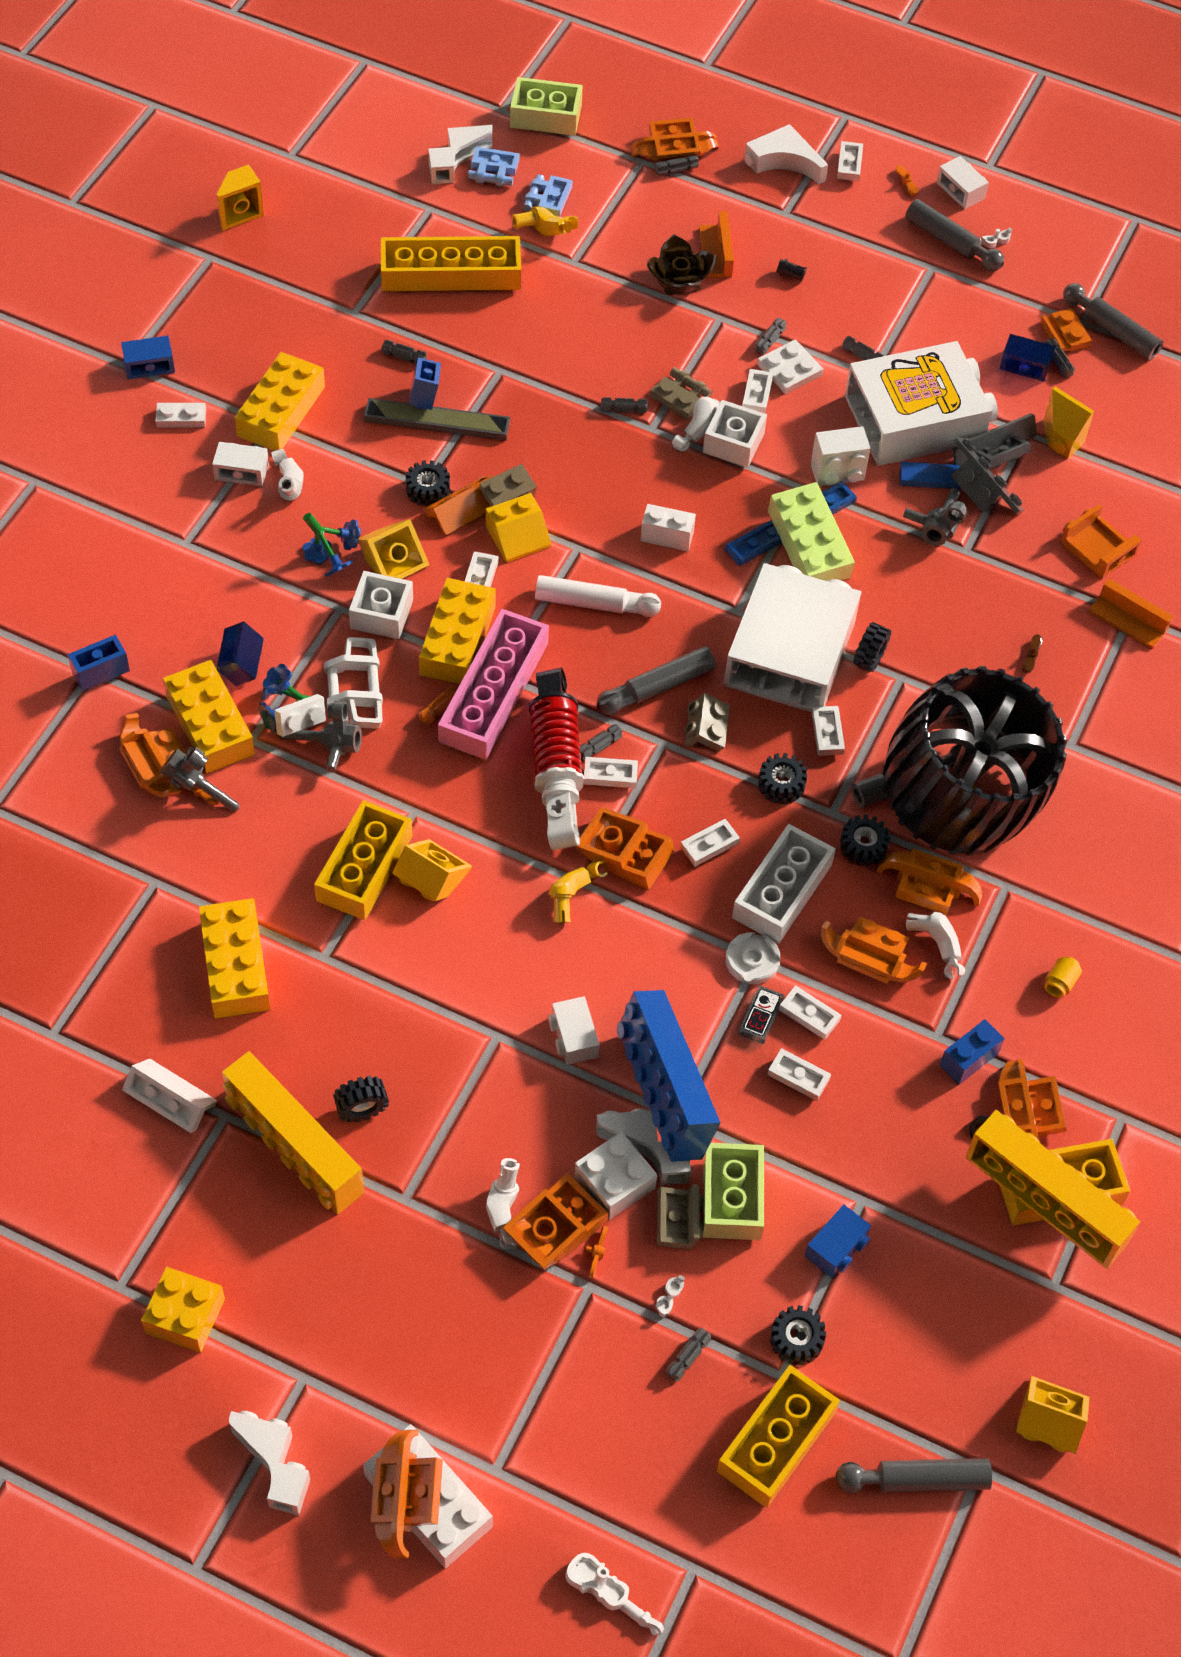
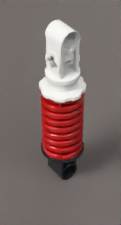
(557, 756)

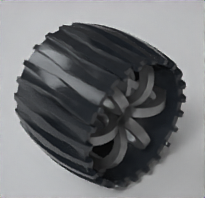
(997, 724)

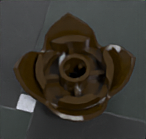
(679, 267)

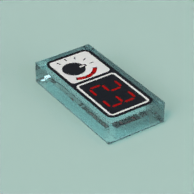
(761, 1014)

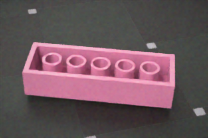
(493, 684)

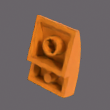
(626, 847)
(556, 1222)

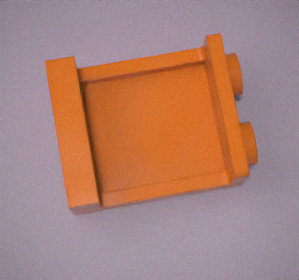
(1099, 542)

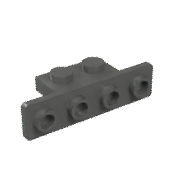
(1002, 442)
(980, 482)

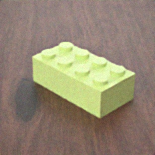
(811, 533)

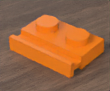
(1066, 330)

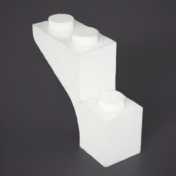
(460, 148)
(643, 1135)
(270, 1444)

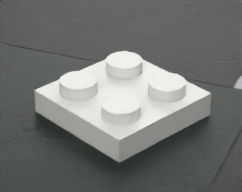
(790, 366)

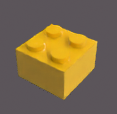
(183, 1309)

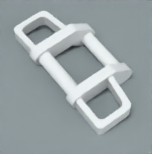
(357, 698)

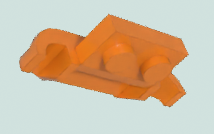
(674, 139)
(147, 753)
(930, 879)
(872, 951)
(1031, 1103)
(404, 1492)

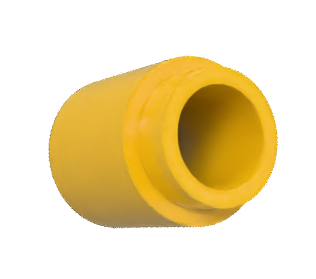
(1062, 976)

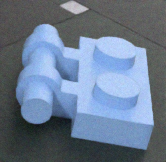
(493, 161)
(554, 196)

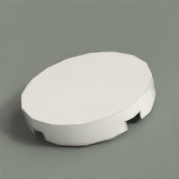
(753, 958)

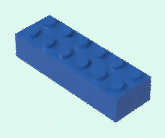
(668, 1076)

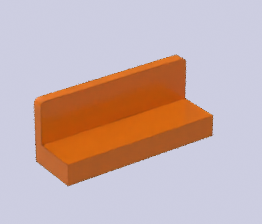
(718, 241)
(459, 507)
(1131, 614)

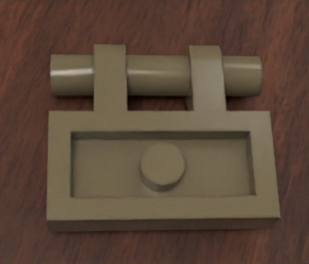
(675, 396)

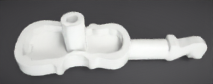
(591, 1576)

